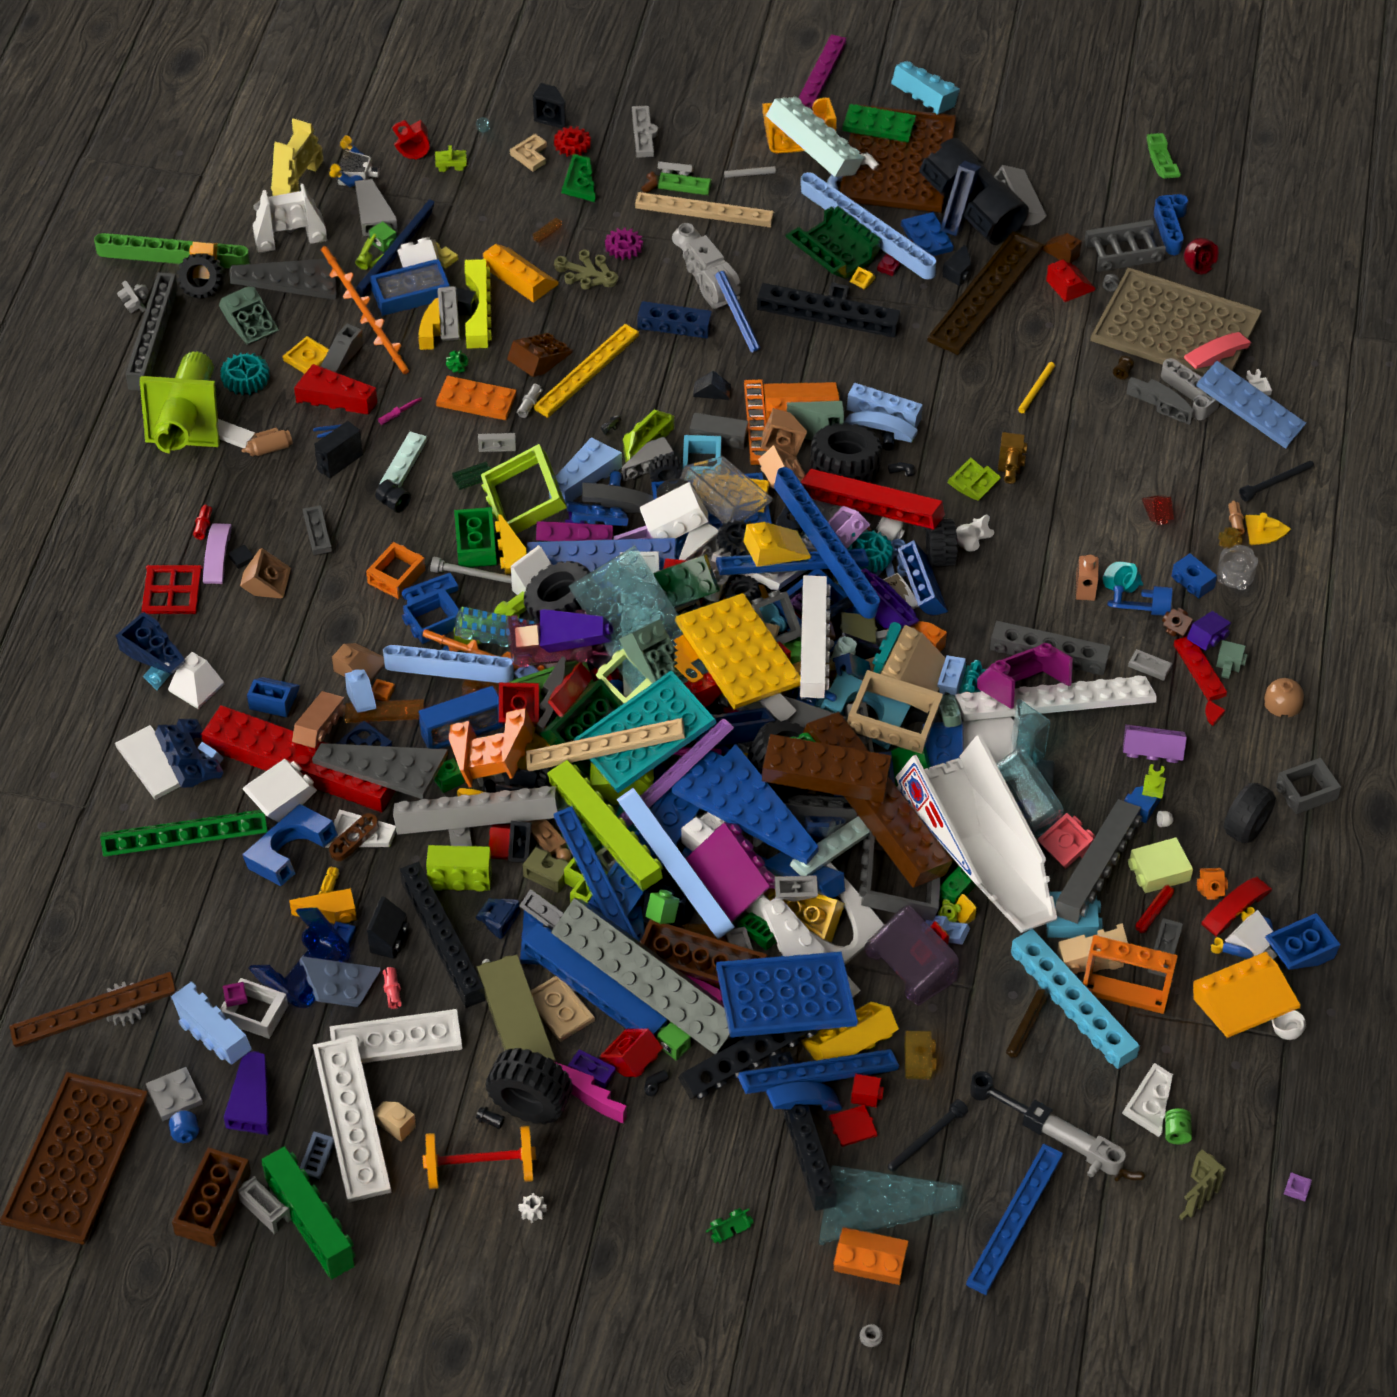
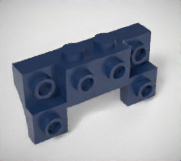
(183, 754)

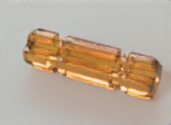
(547, 230)

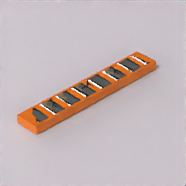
(756, 418)

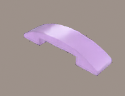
(215, 553)

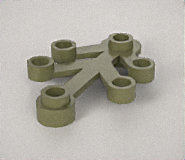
(606, 277)

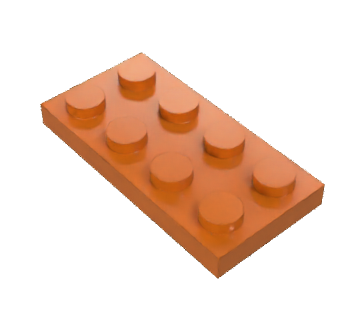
(476, 398)

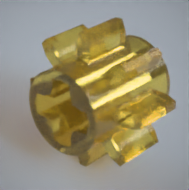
(1230, 537)

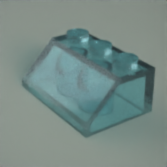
(1030, 731)

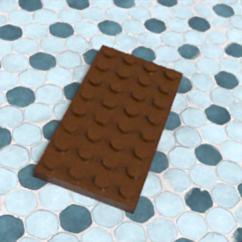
(74, 1158)

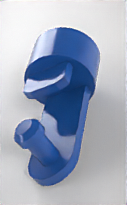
(1160, 596)

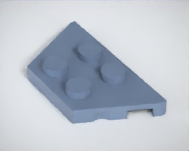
(338, 981)

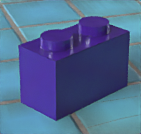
(1209, 630)

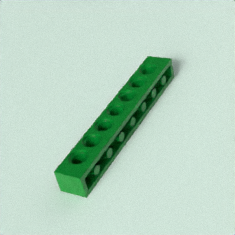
(183, 832)

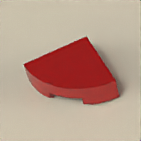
(1213, 712)

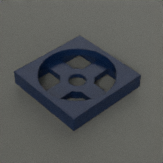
(364, 726)

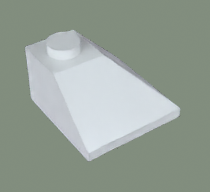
(195, 681)

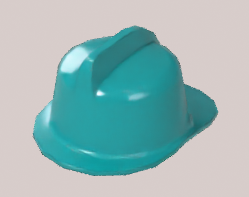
(1122, 574)

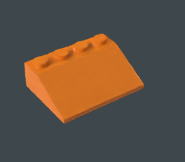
(779, 394)

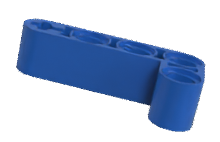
(1166, 212)

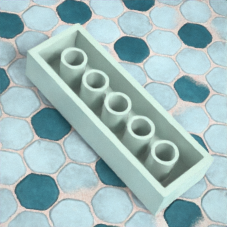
(815, 136)

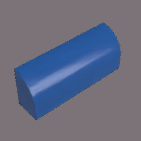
(922, 579)
(829, 881)

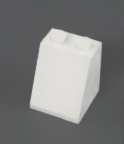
(280, 789)

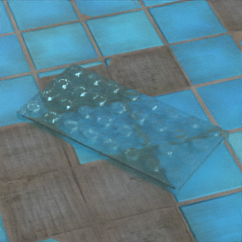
(629, 599)

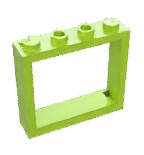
(513, 467)

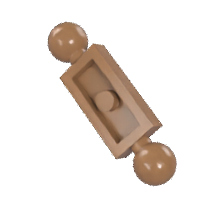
(550, 839)

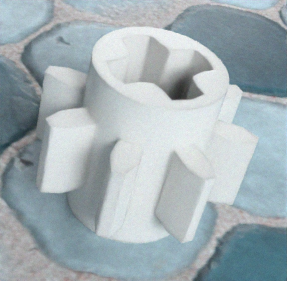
(532, 1208)

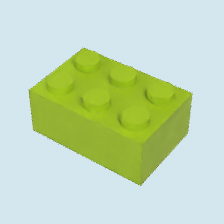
(459, 867)

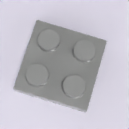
(174, 1093)

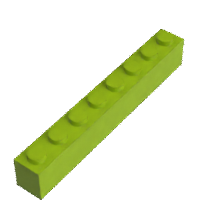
(605, 825)

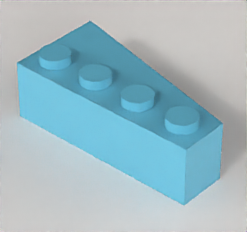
(925, 87)

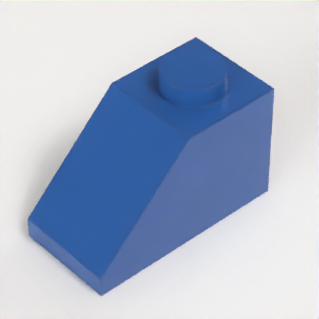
(1147, 803)

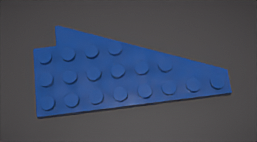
(598, 552)
(736, 794)

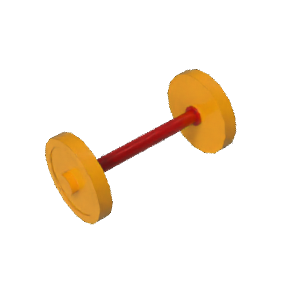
(433, 1160)

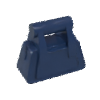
(501, 917)

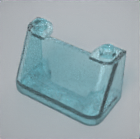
(1030, 791)

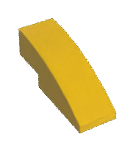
(429, 326)

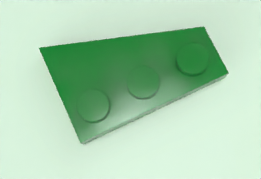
(579, 179)

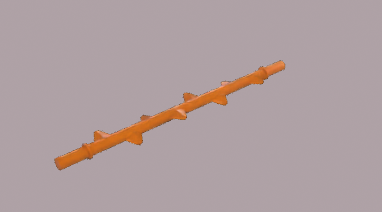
(362, 304)
(472, 647)

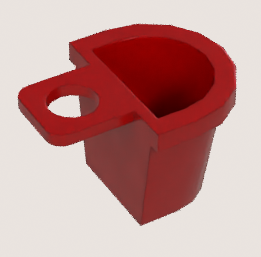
(413, 140)

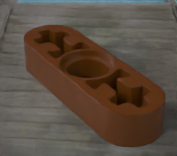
(353, 845)

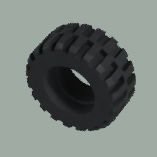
(846, 451)
(552, 585)
(758, 749)
(529, 1086)

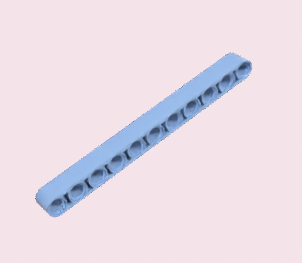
(892, 241)

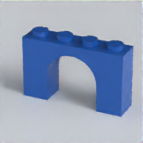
(298, 824)

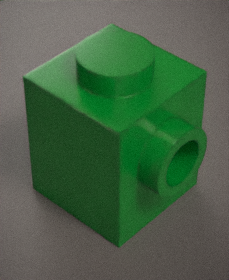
(449, 776)

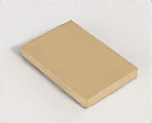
(561, 1008)

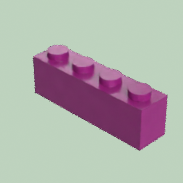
(572, 531)

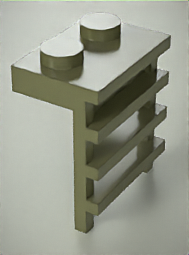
(1209, 1177)

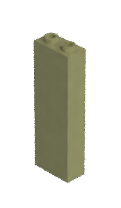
(513, 1006)

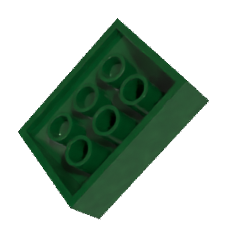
(589, 708)

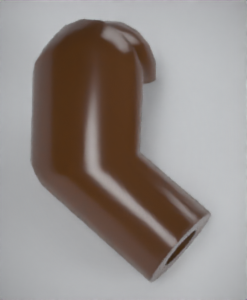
(650, 184)

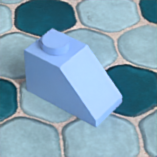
(360, 690)

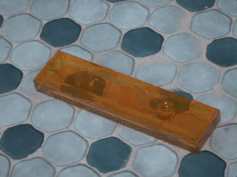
(386, 711)

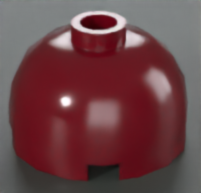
(1200, 255)

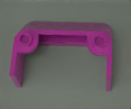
(1001, 676)

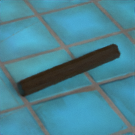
(1027, 1023)

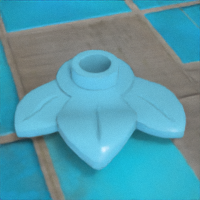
(771, 615)

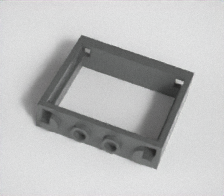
(889, 902)

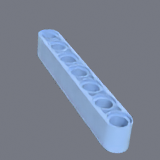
(448, 664)

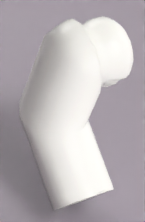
(868, 159)

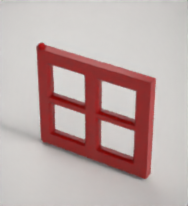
(193, 589)

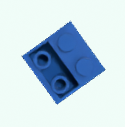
(272, 696)

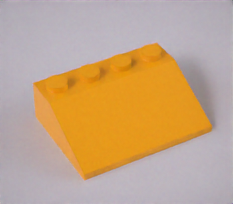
(1245, 994)

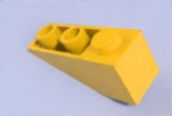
(509, 543)

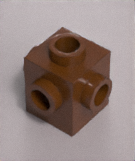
(1180, 629)

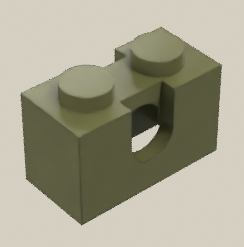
(536, 869)

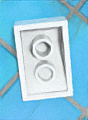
(699, 541)

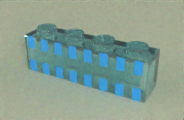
(483, 626)

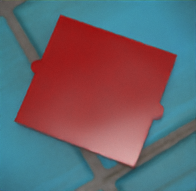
(853, 1125)

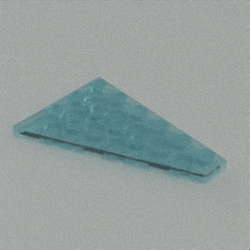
(880, 1200)

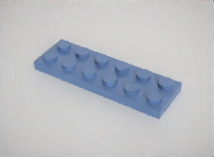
(1251, 404)

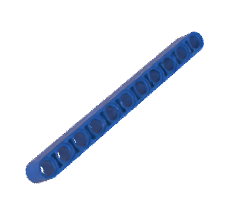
(827, 543)

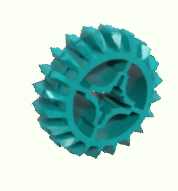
(245, 373)
(877, 548)

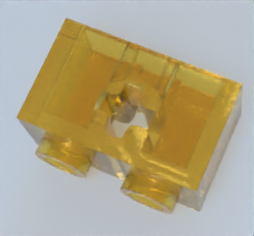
(918, 1055)

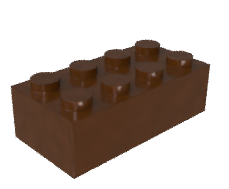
(211, 1197)

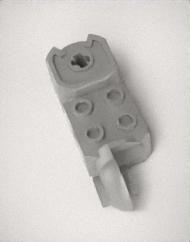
(704, 262)

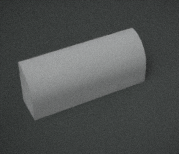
(1019, 183)

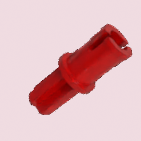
(202, 522)

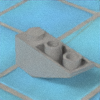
(640, 461)

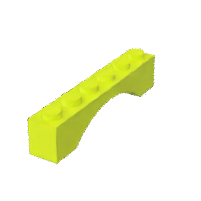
(477, 327)

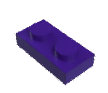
(593, 1066)

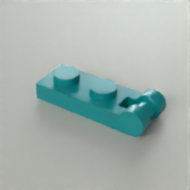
(886, 647)

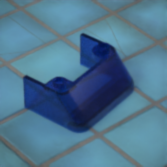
(322, 943)

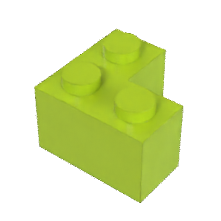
(575, 879)

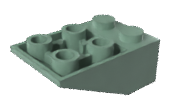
(248, 314)
(816, 415)
(651, 650)

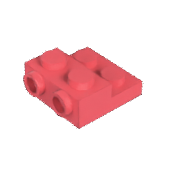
(1066, 840)

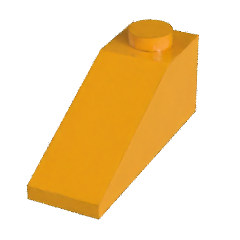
(333, 905)

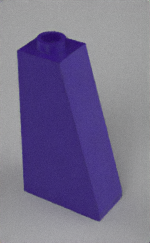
(572, 630)
(249, 1096)

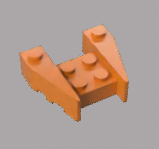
(492, 753)

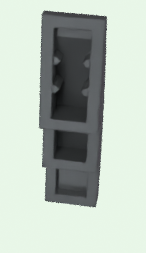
(615, 496)
(545, 710)

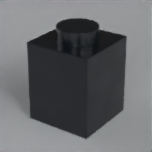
(466, 301)

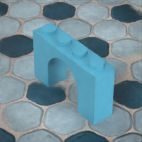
(887, 709)

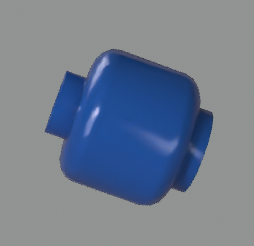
(183, 1126)

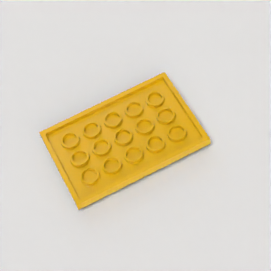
(738, 651)

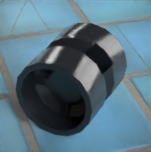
(393, 496)

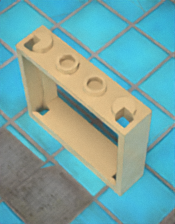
(901, 692)

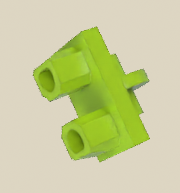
(450, 158)

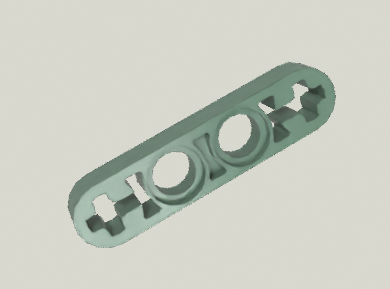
(949, 711)

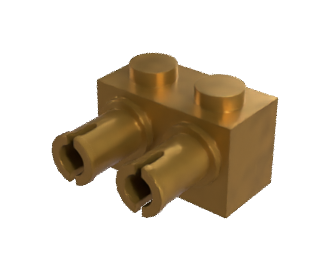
(1011, 455)

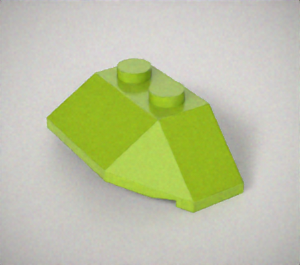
(653, 426)

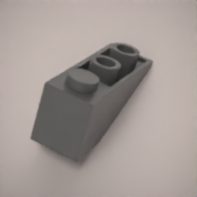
(343, 348)

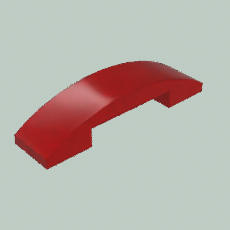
(1234, 903)

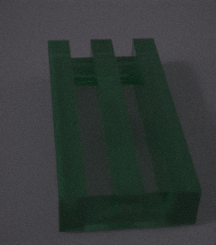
(470, 473)

